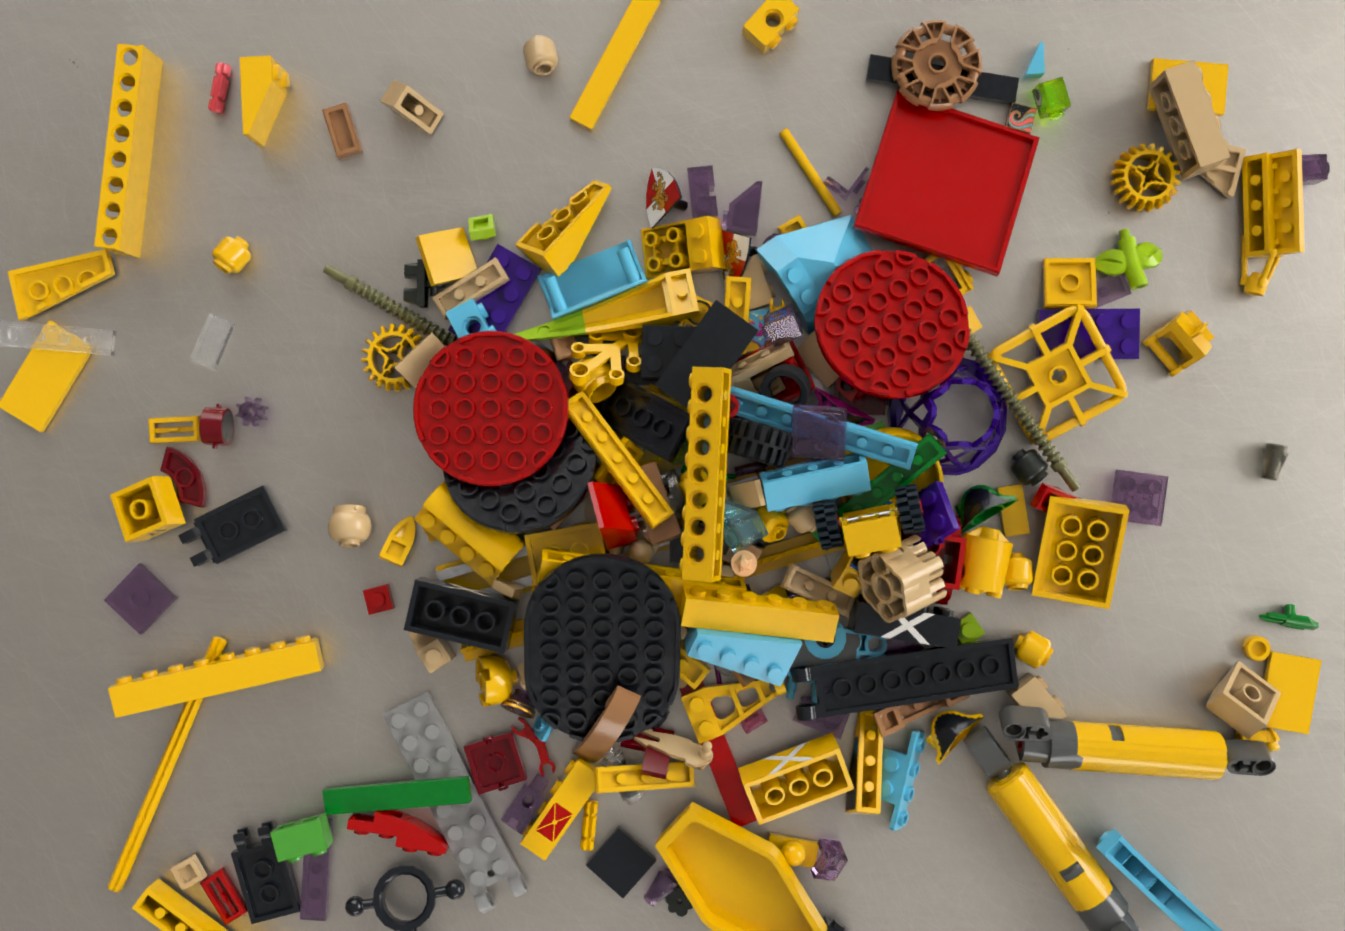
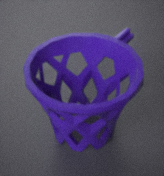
(926, 425)

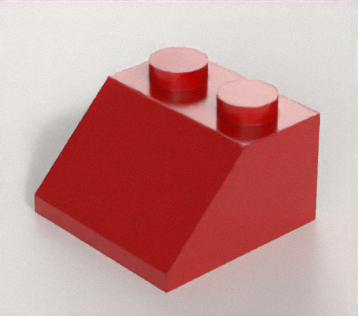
(613, 514)

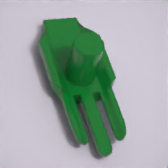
(1290, 619)

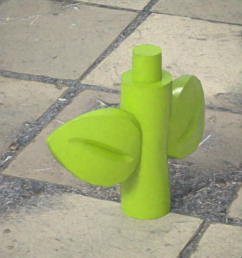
(1130, 260)

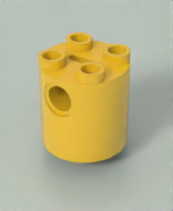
(985, 561)

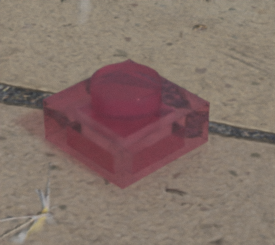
(754, 721)

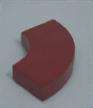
(187, 477)

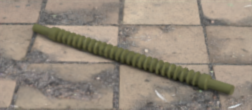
(352, 283)

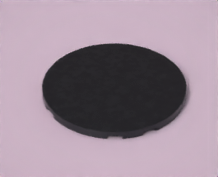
(536, 500)

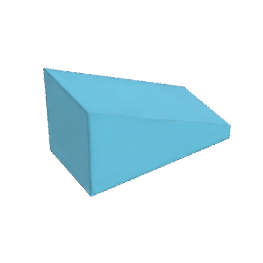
(1036, 66)

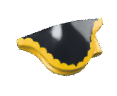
(948, 730)

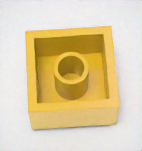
(147, 508)

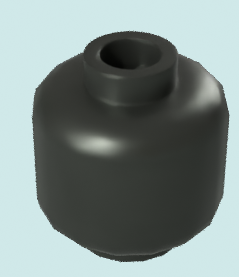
(1029, 467)

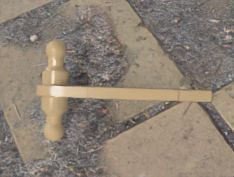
(679, 748)

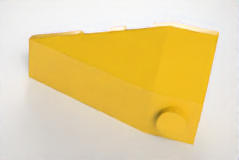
(560, 238)

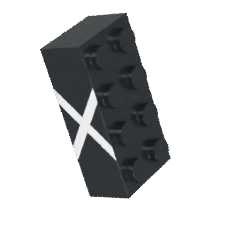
(461, 614)
(925, 626)

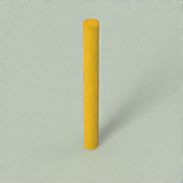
(810, 172)

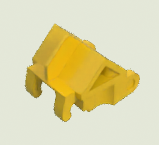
(1189, 336)

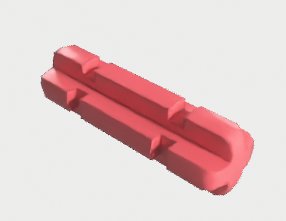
(219, 88)

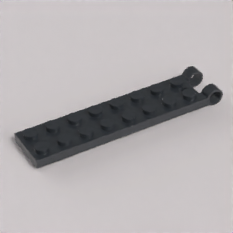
(908, 677)

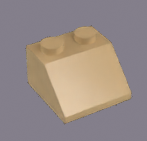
(1243, 700)

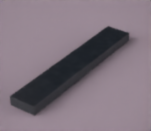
(990, 86)

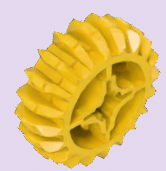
(1163, 184)
(377, 347)

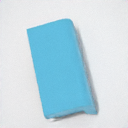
(592, 280)

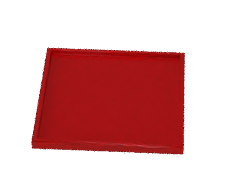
(947, 184)

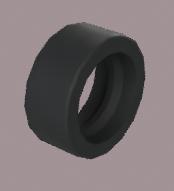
(793, 372)

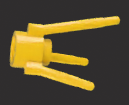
(1257, 283)

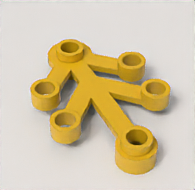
(580, 372)

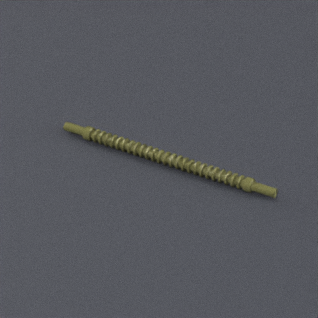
(1058, 463)

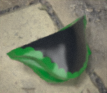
(981, 504)

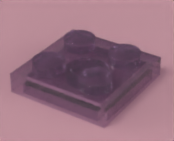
(819, 432)

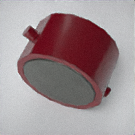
(216, 426)

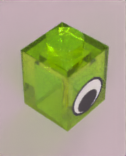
(1051, 98)

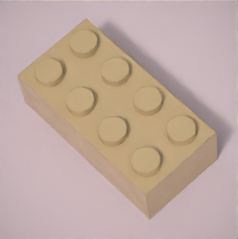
(1189, 119)

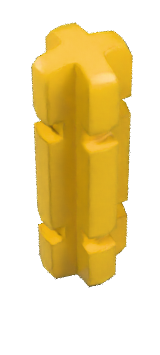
(589, 825)

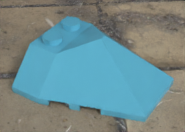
(809, 257)

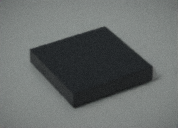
(621, 862)

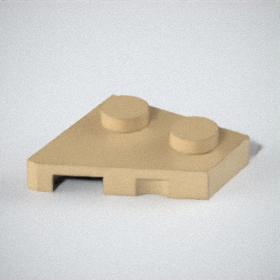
(1226, 175)

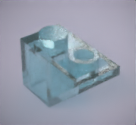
(742, 526)

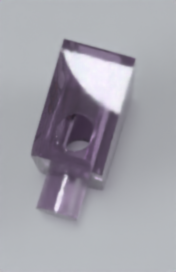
(518, 813)

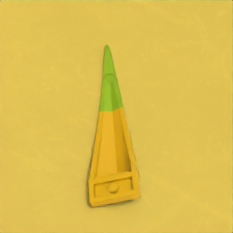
(652, 303)

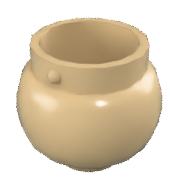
(349, 525)

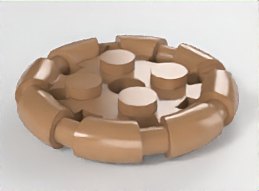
(936, 80)

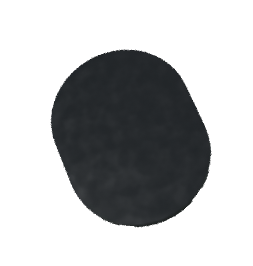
(600, 628)

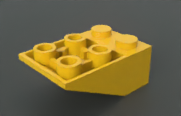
(684, 245)

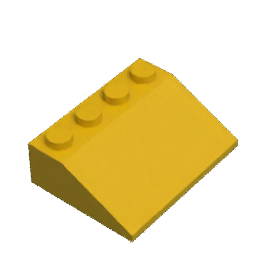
(1080, 551)

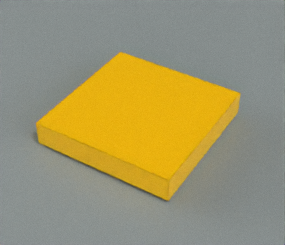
(446, 255)
(1069, 282)

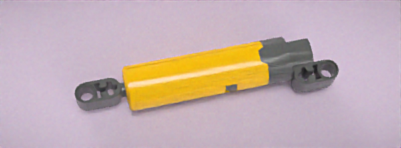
(1130, 747)
(1050, 837)

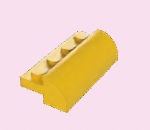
(1273, 204)
(476, 546)

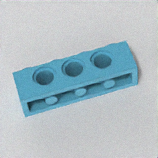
(466, 315)

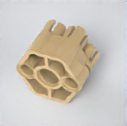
(901, 581)

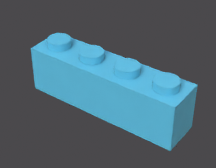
(814, 482)

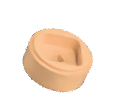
(743, 563)

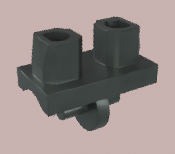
(420, 294)

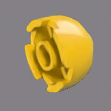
(494, 679)

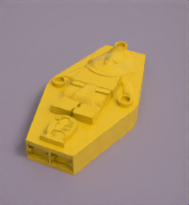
(734, 876)

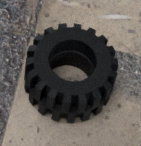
(758, 442)

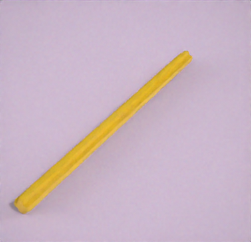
(160, 780)

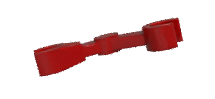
(528, 733)

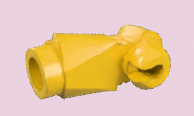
(1267, 736)

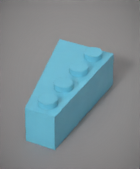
(749, 654)

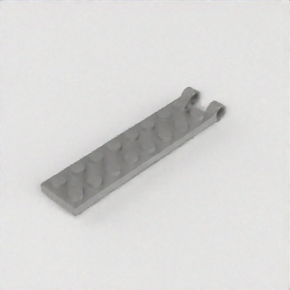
(467, 826)

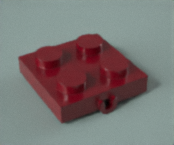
(495, 762)

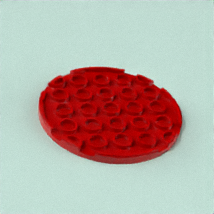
(891, 324)
(491, 408)

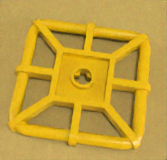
(1063, 358)

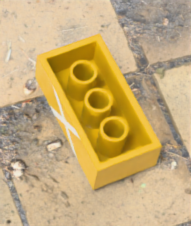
(795, 778)

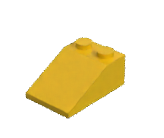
(261, 95)

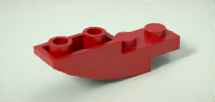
(410, 831)

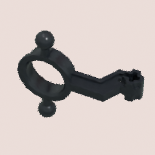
(356, 905)

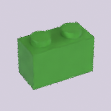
(301, 838)

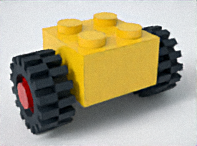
(872, 527)

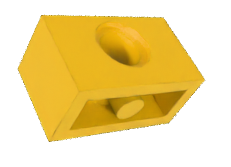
(767, 37)

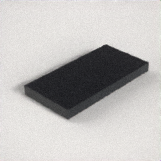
(714, 343)
(646, 419)

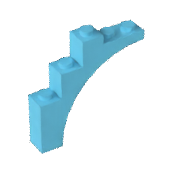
(1153, 884)

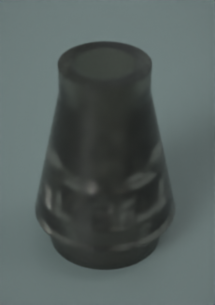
(1273, 460)

